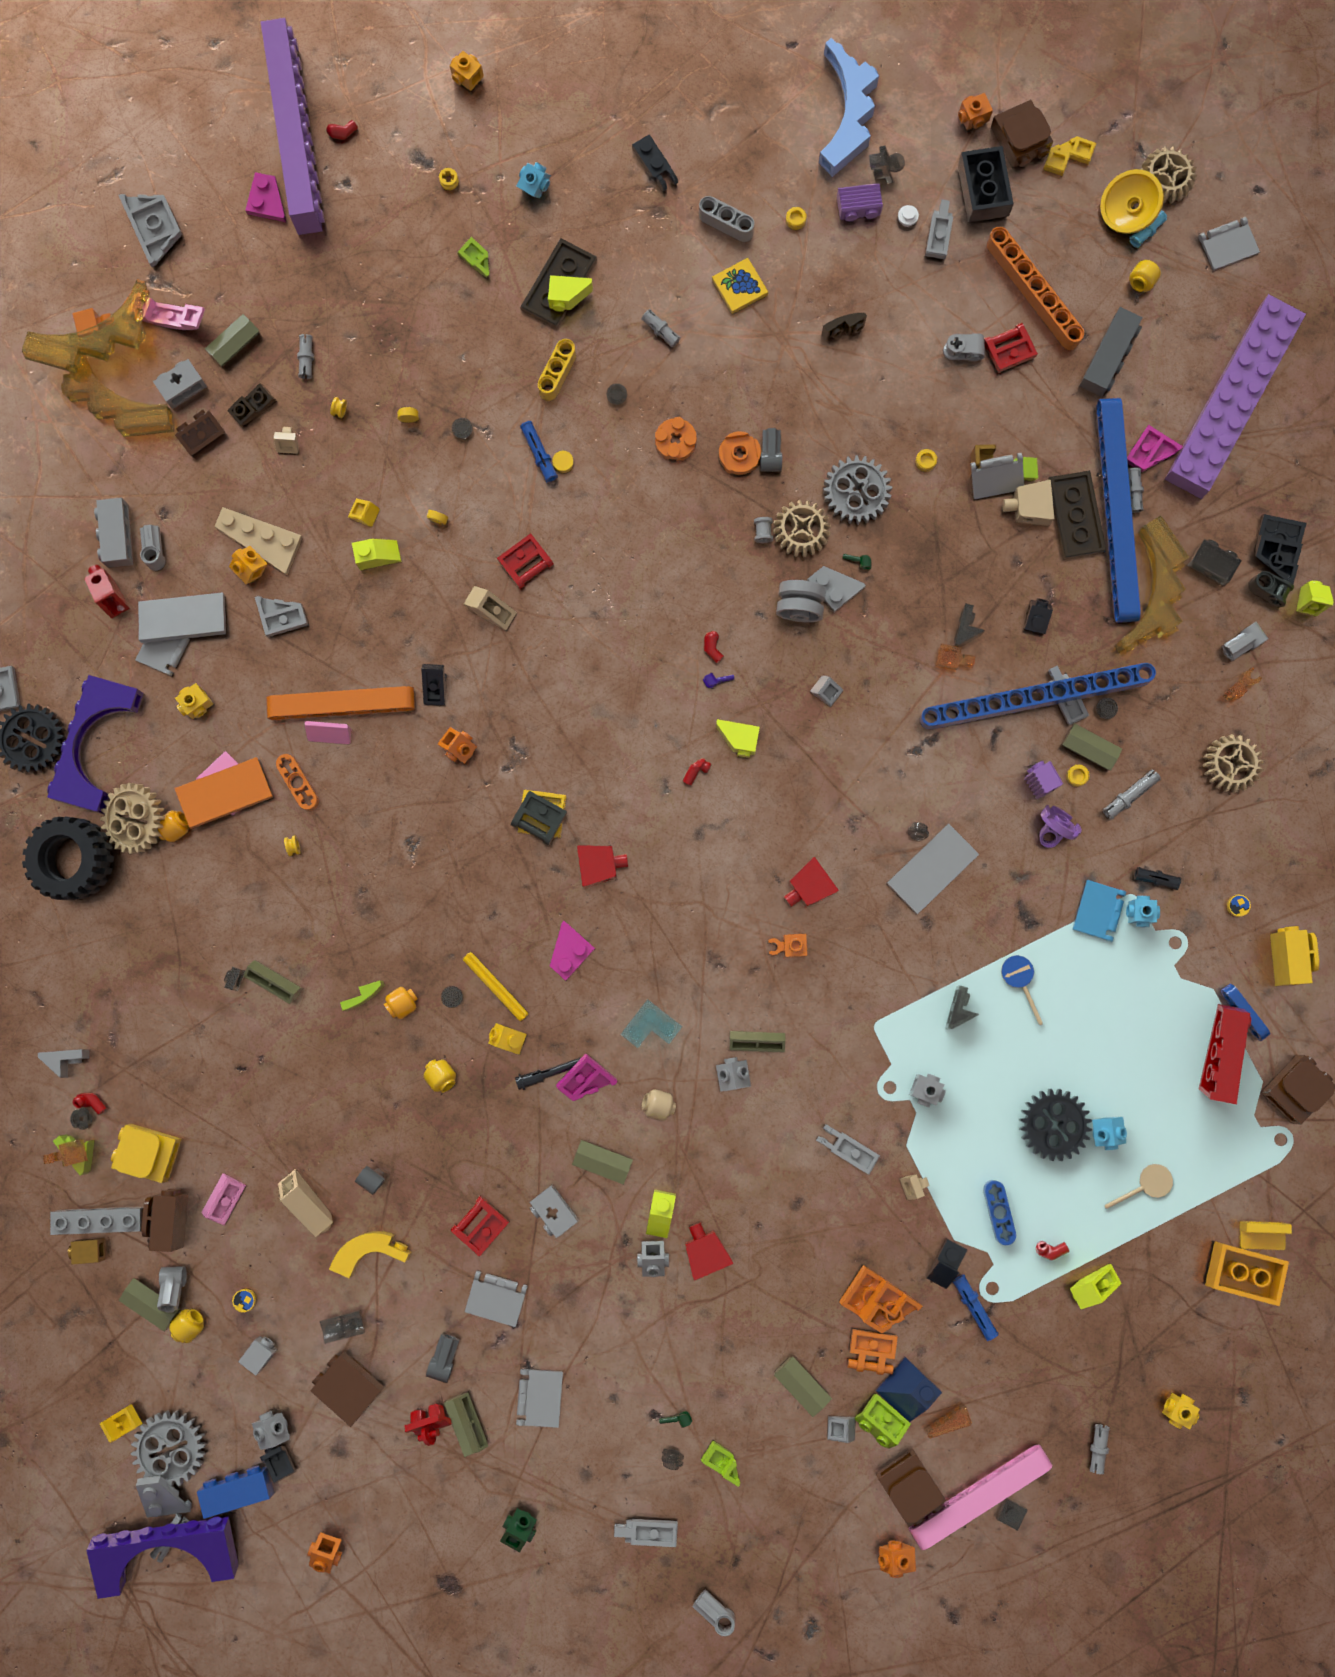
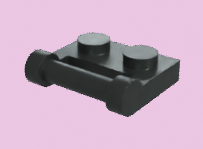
(541, 811)

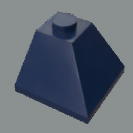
(908, 1390)

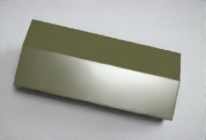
(232, 340)
(1092, 746)
(272, 981)
(760, 1040)
(602, 1162)
(144, 1302)
(802, 1386)
(466, 1424)

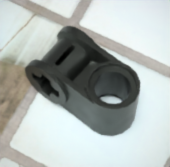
(1275, 588)

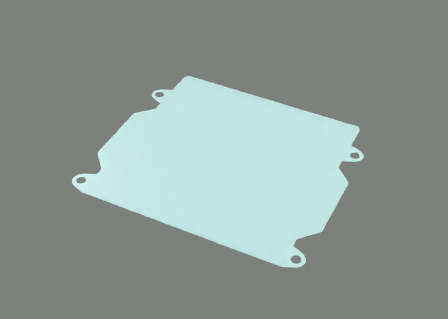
(1120, 1039)

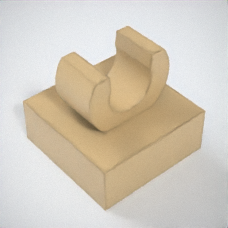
(286, 441)
(913, 1186)

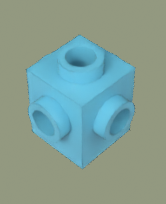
(534, 179)
(1135, 911)
(1109, 1132)

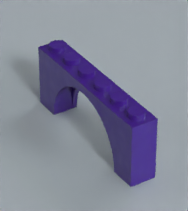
(97, 700)
(206, 1540)

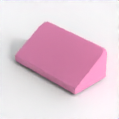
(328, 732)
(223, 1199)

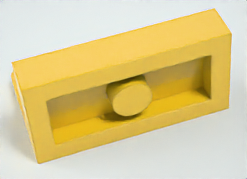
(1264, 1235)

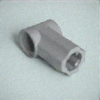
(152, 546)
(1246, 640)
(171, 1282)
(713, 1611)

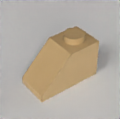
(490, 607)

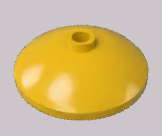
(1123, 193)

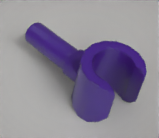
(710, 680)

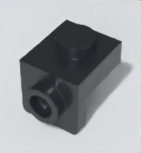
(1038, 616)
(278, 1463)

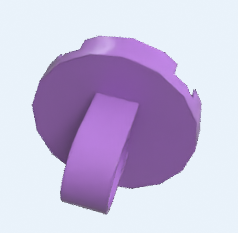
(1059, 823)

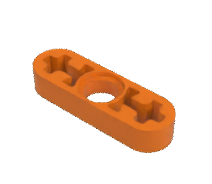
(288, 780)

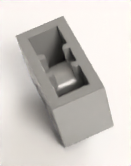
(175, 393)
(553, 1199)

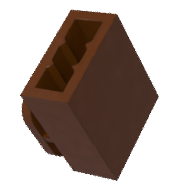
(1022, 133)
(1300, 1089)
(165, 1220)
(346, 1387)
(911, 1488)

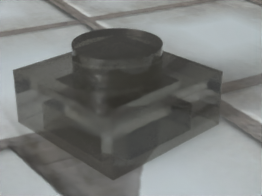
(234, 978)
(1011, 1514)

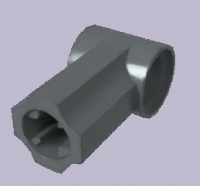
(771, 451)
(370, 1179)
(441, 1364)

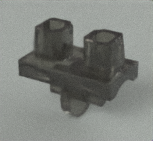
(884, 164)
(342, 1326)

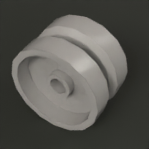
(801, 601)

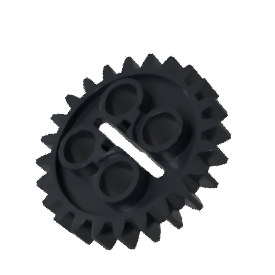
(40, 720)
(1070, 1112)

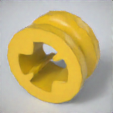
(443, 176)
(338, 407)
(292, 845)

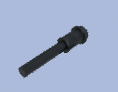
(537, 1076)

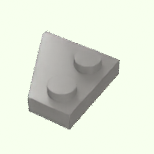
(838, 587)
(280, 615)
(160, 1498)

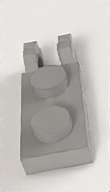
(851, 1150)

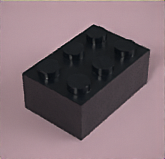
(985, 184)

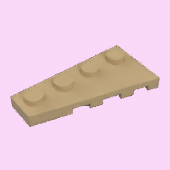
(269, 541)

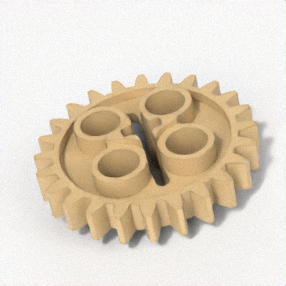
(126, 832)

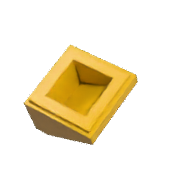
(364, 512)

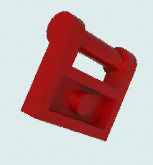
(1013, 353)
(520, 556)
(485, 1231)

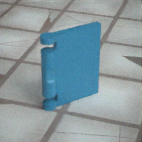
(1099, 910)

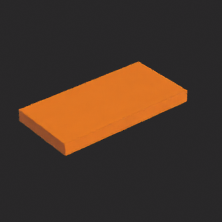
(223, 792)

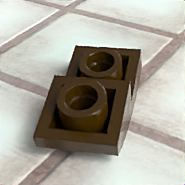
(849, 323)
(252, 405)

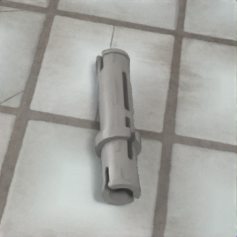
(1128, 797)

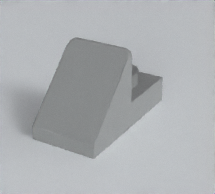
(59, 1060)

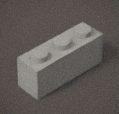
(113, 532)

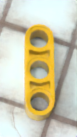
(559, 360)

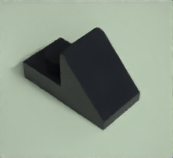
(434, 684)
(946, 1264)

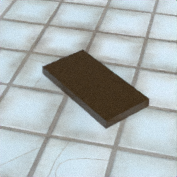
(564, 261)
(1077, 515)

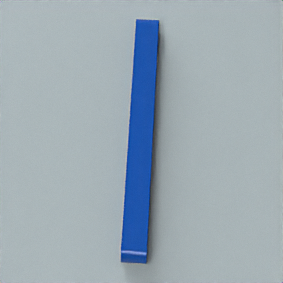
(1118, 510)
(1046, 690)

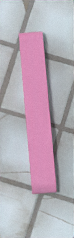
(981, 1496)

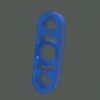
(1236, 999)
(1008, 1217)

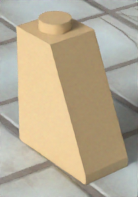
(304, 1203)

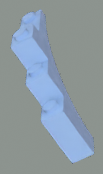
(859, 108)

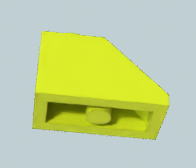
(568, 291)
(375, 553)
(1314, 598)
(739, 737)
(661, 1213)
(1096, 1287)

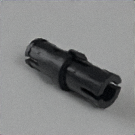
(1157, 878)

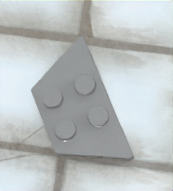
(152, 224)

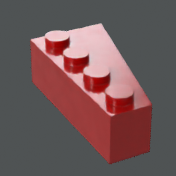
(1225, 1054)

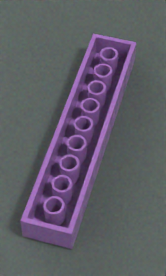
(292, 126)
(1235, 396)

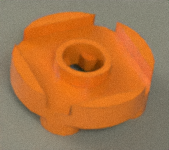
(677, 427)
(747, 444)

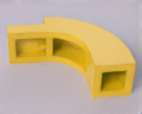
(351, 1253)

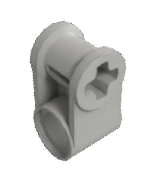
(965, 347)

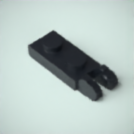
(654, 161)

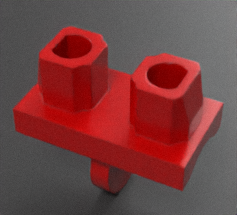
(428, 1428)

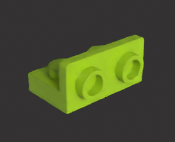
(883, 1422)

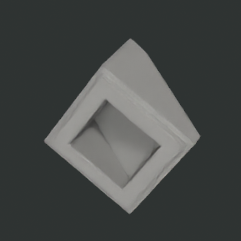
(826, 690)
(841, 1429)

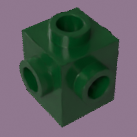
(518, 1530)

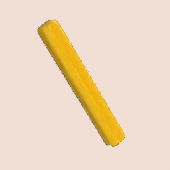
(495, 986)

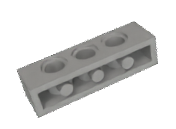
(96, 1220)

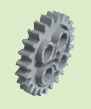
(873, 481)
(161, 1429)

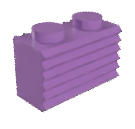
(859, 202)
(1043, 779)

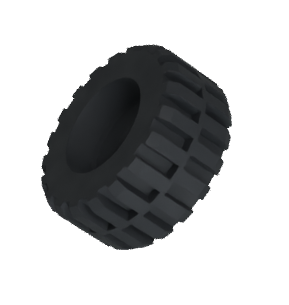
(42, 852)

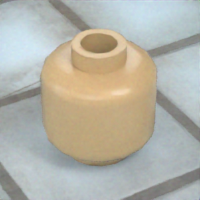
(658, 1105)

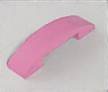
(172, 316)

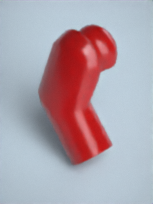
(341, 132)
(710, 643)
(89, 1100)

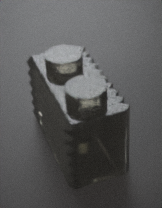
(1214, 562)

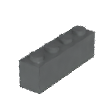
(1111, 351)

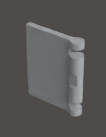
(1229, 244)
(997, 476)
(162, 653)
(495, 1299)
(540, 1398)

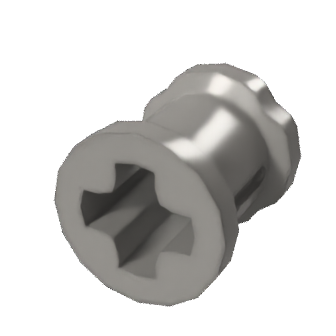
(763, 529)

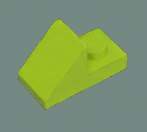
(83, 1167)

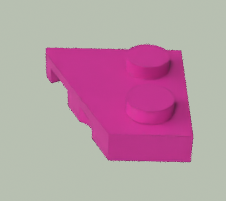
(265, 198)
(1152, 449)
(569, 951)
(584, 1079)

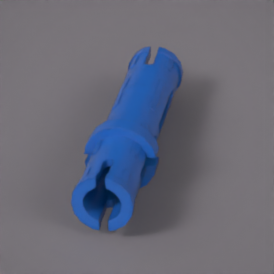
(548, 472)
(970, 1298)

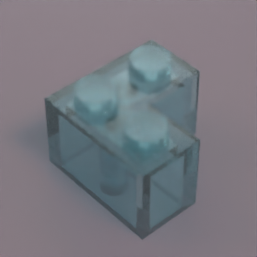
(650, 1019)

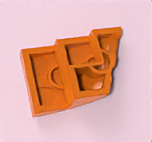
(877, 1300)

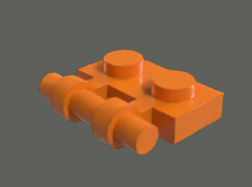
(872, 1344)

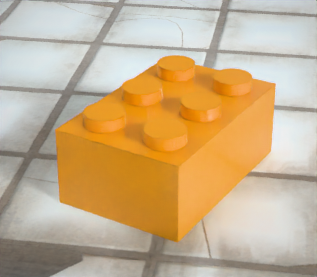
(1247, 1273)

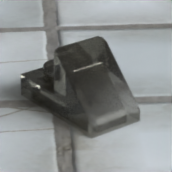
(964, 632)
(957, 1014)

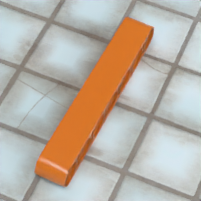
(1035, 298)
(340, 703)

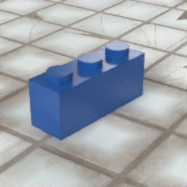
(235, 1491)

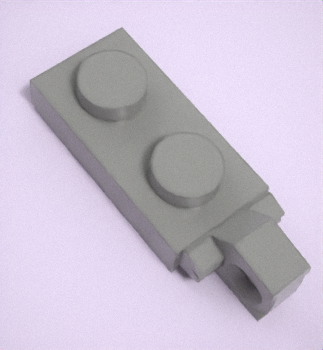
(939, 232)
(1072, 710)
(648, 1532)

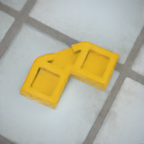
(1076, 149)

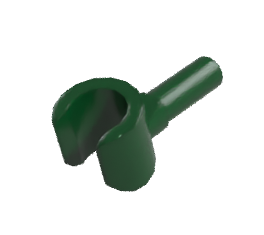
(865, 560)
(684, 1419)

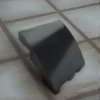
(1280, 545)

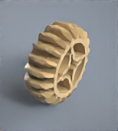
(1173, 167)
(792, 515)
(1226, 779)

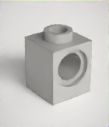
(258, 1355)

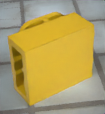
(1294, 956)
(145, 1153)

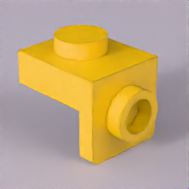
(506, 1038)
(120, 1423)

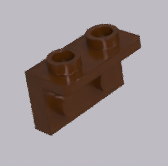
(199, 432)

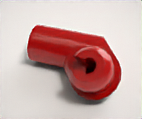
(694, 769)
(1050, 1252)

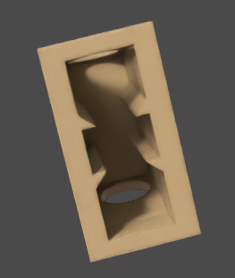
(1032, 504)

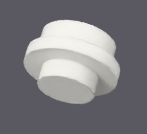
(908, 215)

